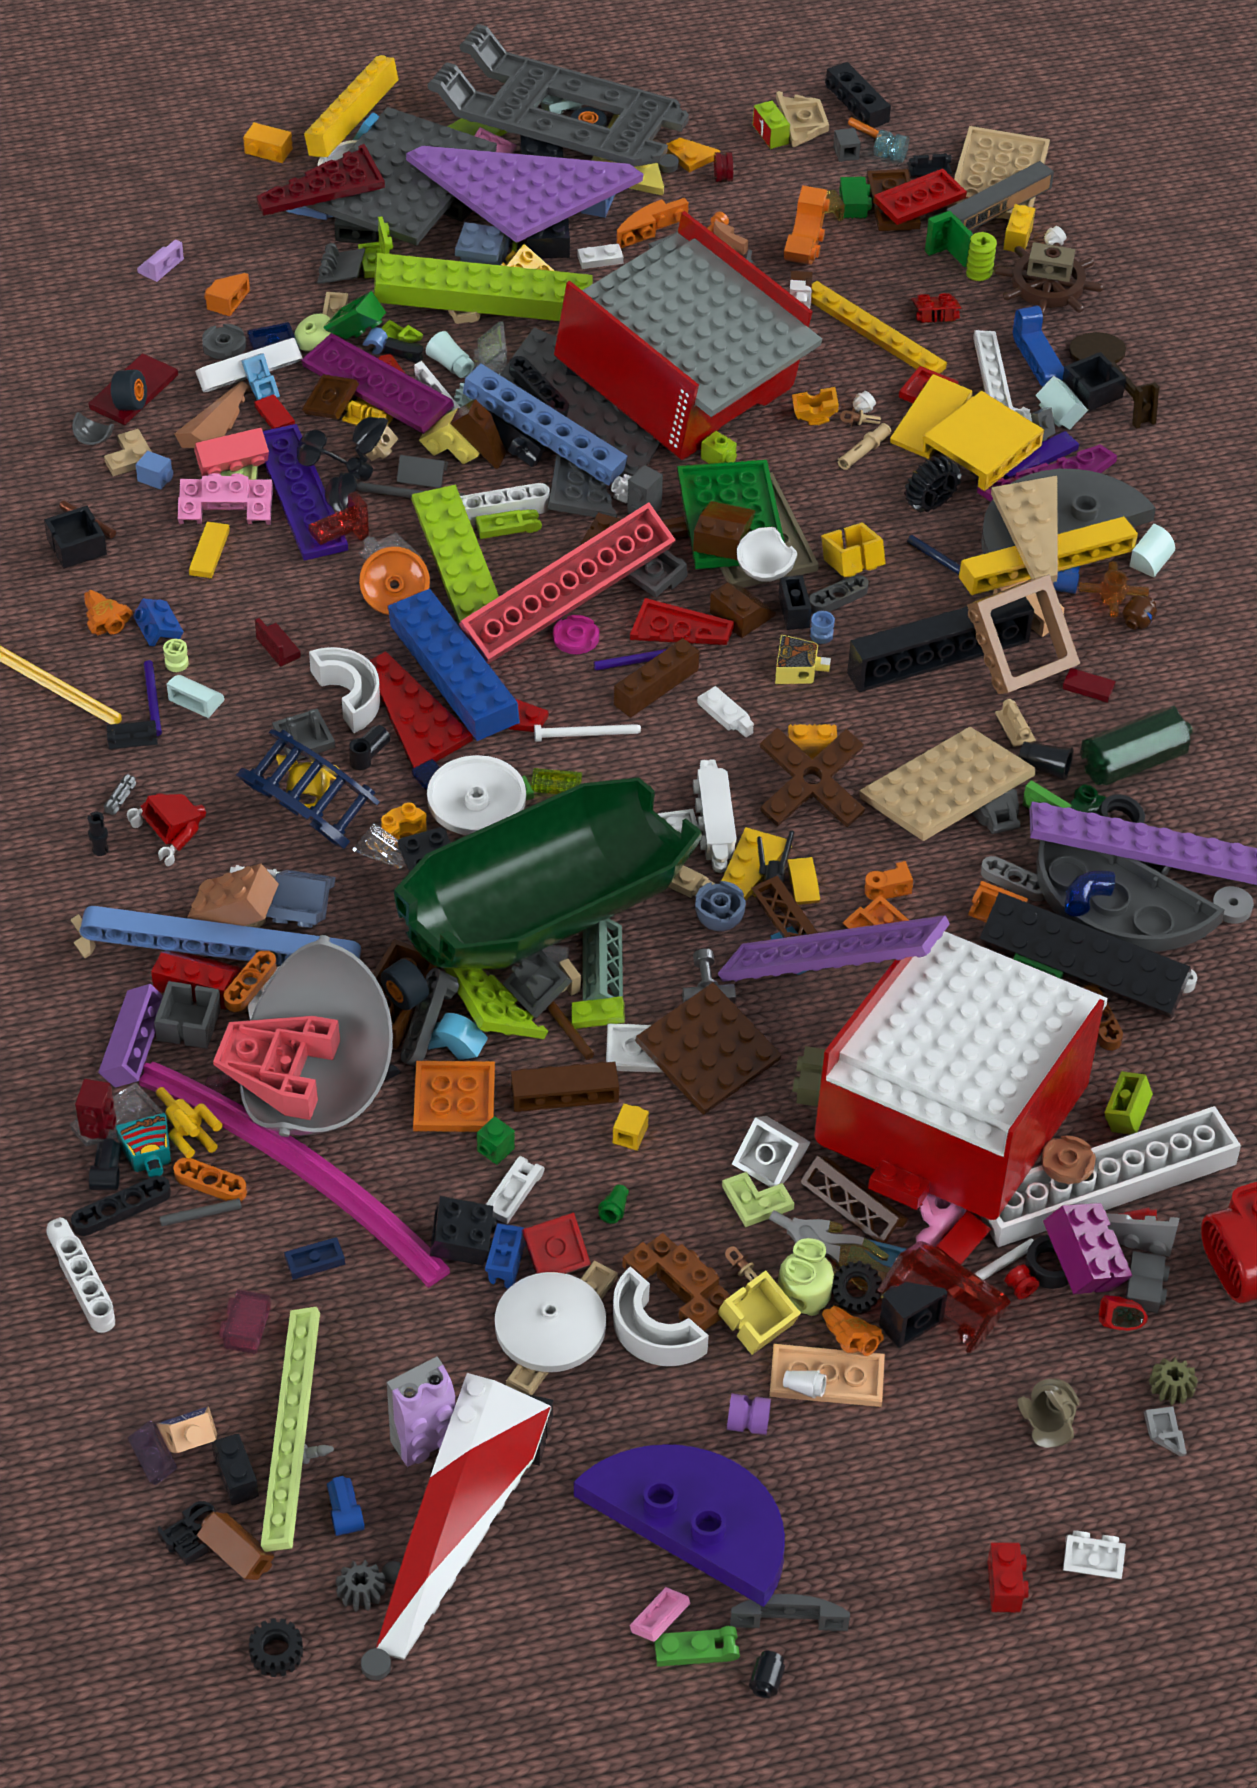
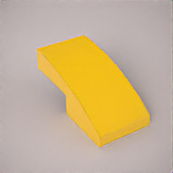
(803, 880)

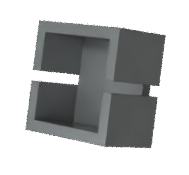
(181, 1020)

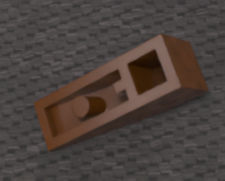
(480, 431)

